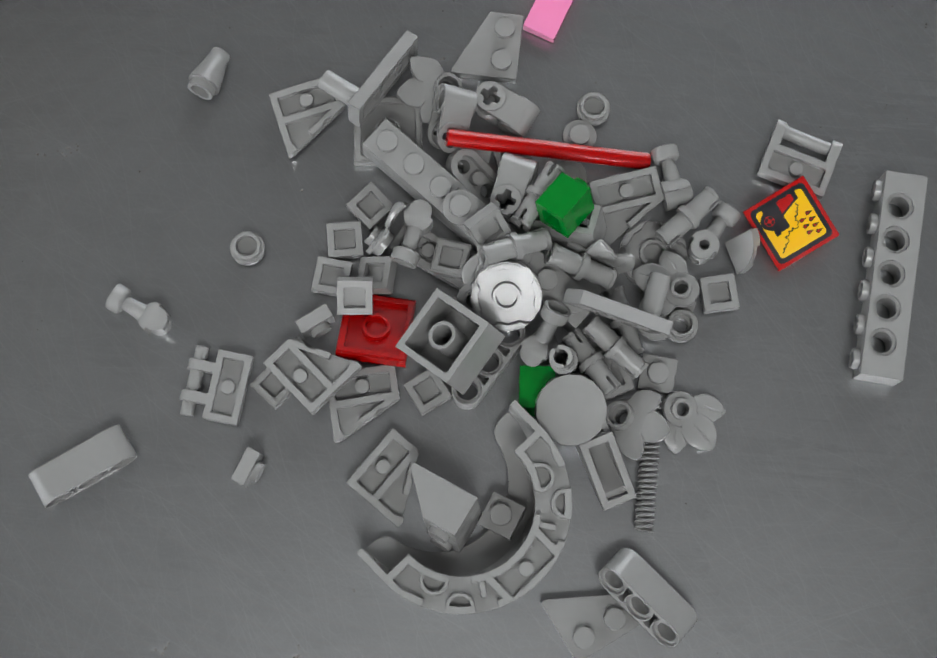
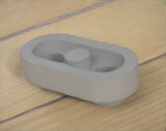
(475, 172)

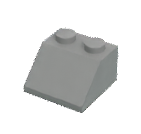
(446, 509)

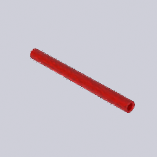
(547, 149)

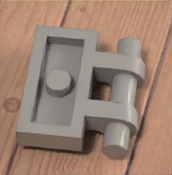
(227, 386)

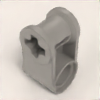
(451, 109)
(509, 112)
(511, 181)

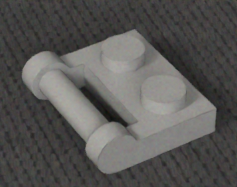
(786, 165)

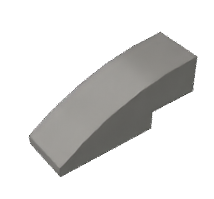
(606, 469)

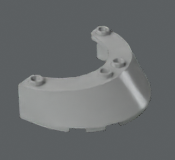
(492, 567)

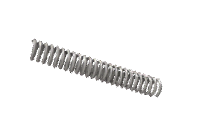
(641, 504)

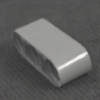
(485, 380)
(82, 466)
(647, 597)

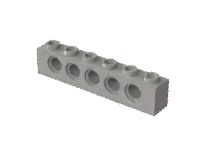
(909, 194)

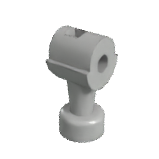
(675, 189)
(417, 222)
(705, 243)
(151, 317)
(538, 345)

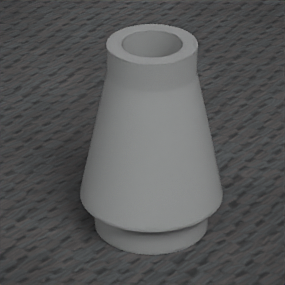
(209, 74)

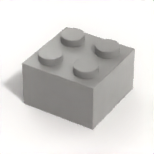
(450, 341)

